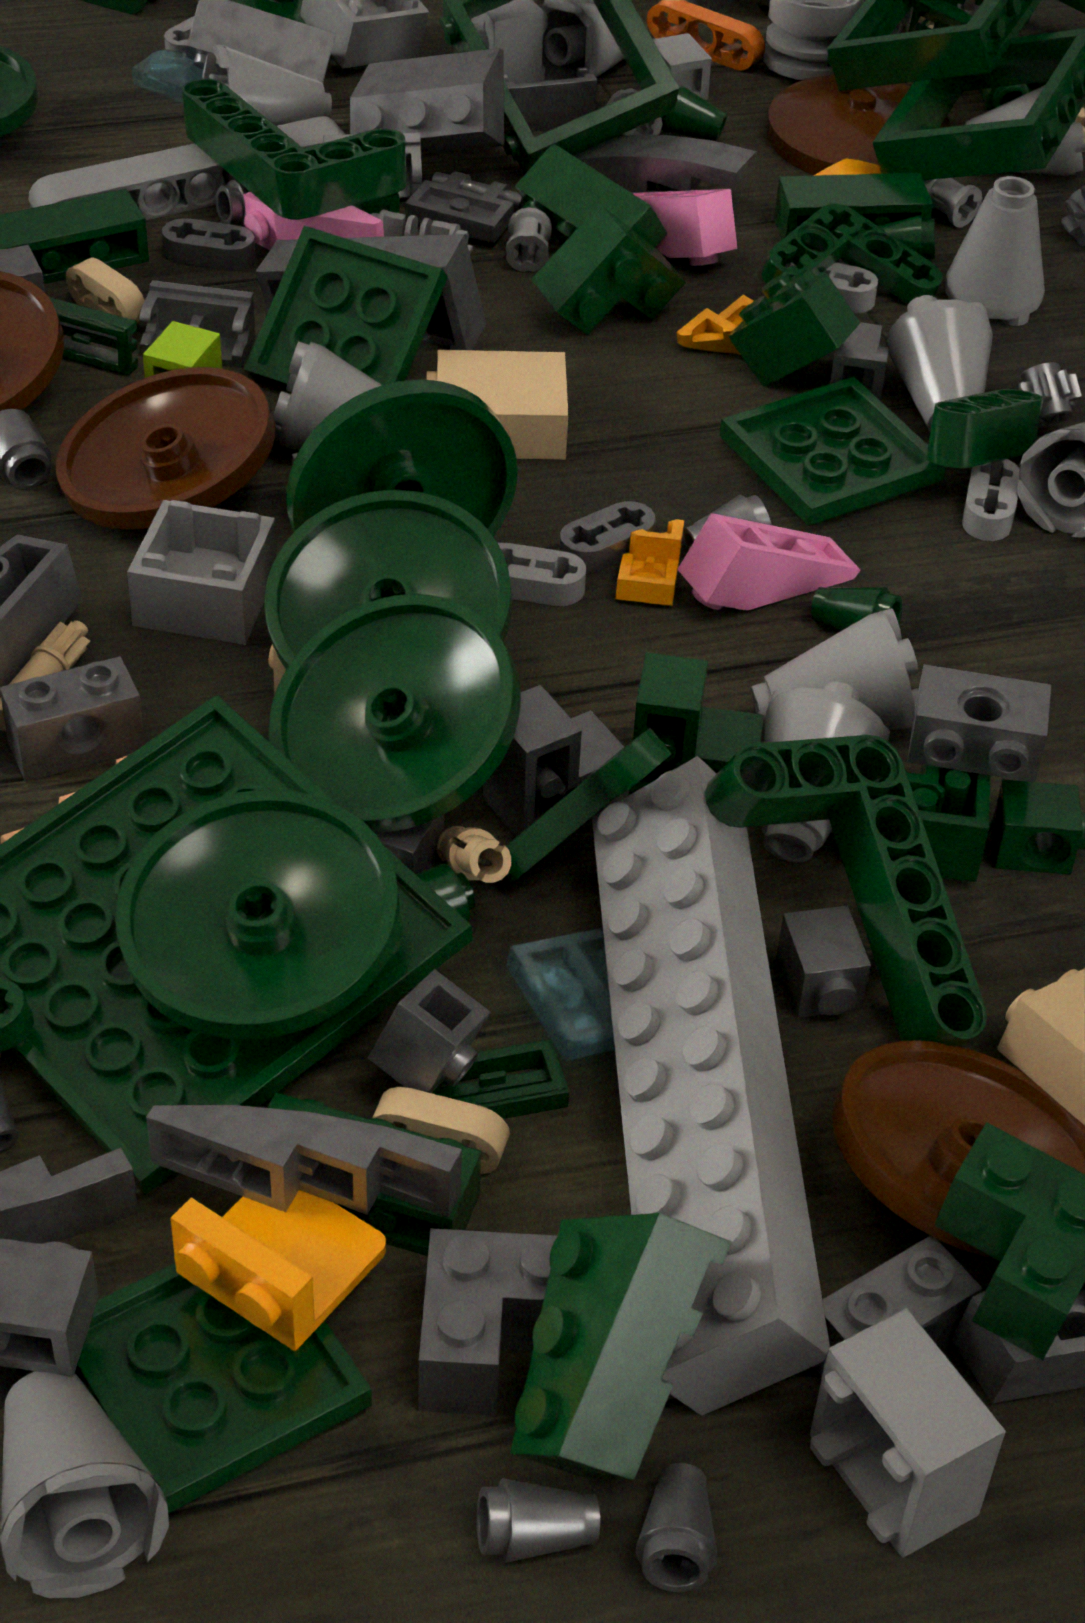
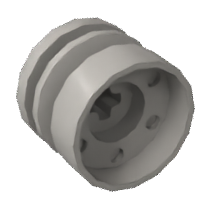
(803, 33)

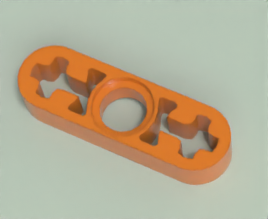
(722, 27)

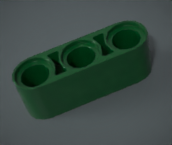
(984, 427)

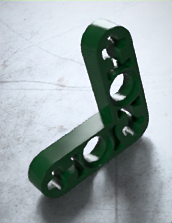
(900, 272)
(584, 801)

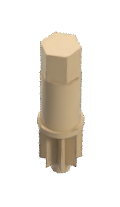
(55, 654)

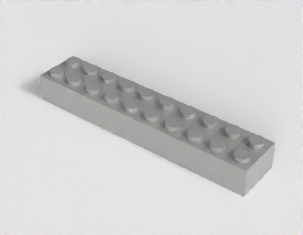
(707, 1083)

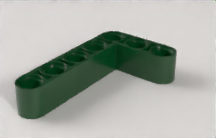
(277, 169)
(887, 860)

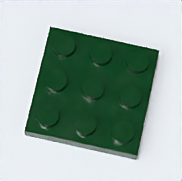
(352, 302)
(831, 450)
(207, 1388)

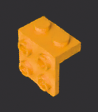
(276, 1264)

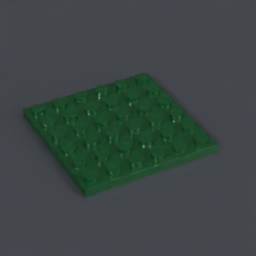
(92, 1028)

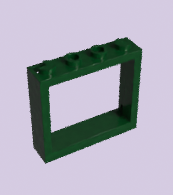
(639, 50)
(871, 57)
(916, 144)

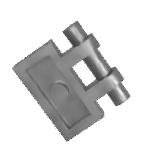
(473, 205)

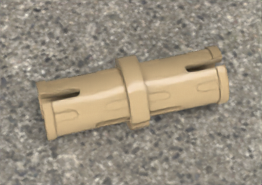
(478, 845)

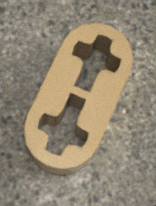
(104, 289)
(447, 1118)

